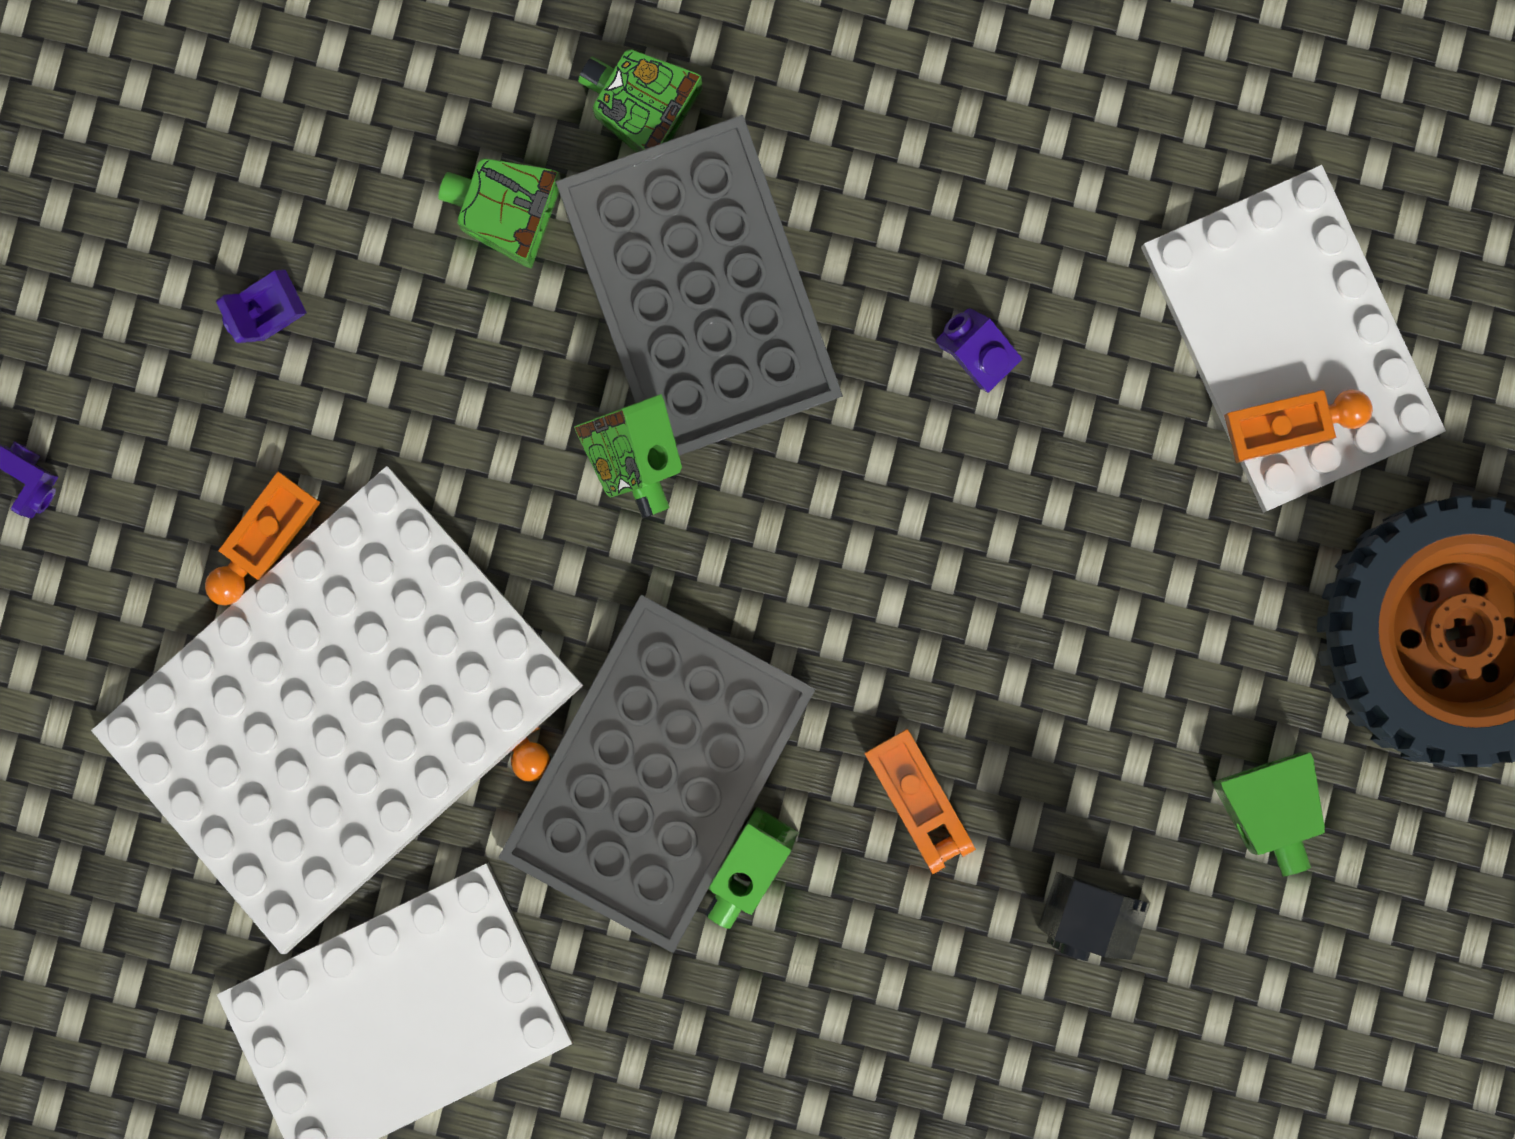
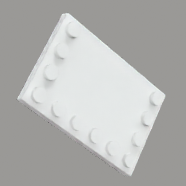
(1289, 308)
(397, 1015)

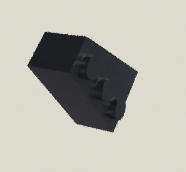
(1091, 919)

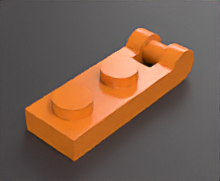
(918, 799)

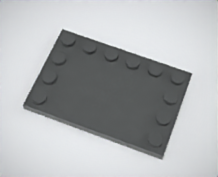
(700, 284)
(657, 773)

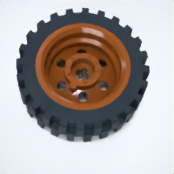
(1380, 599)

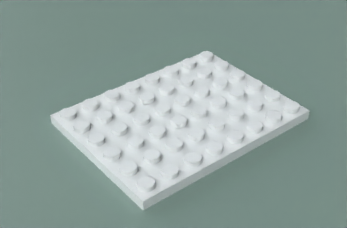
(336, 709)

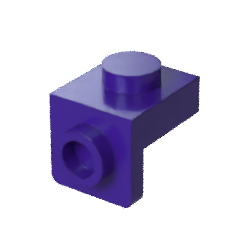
(261, 308)
(979, 348)
(38, 482)

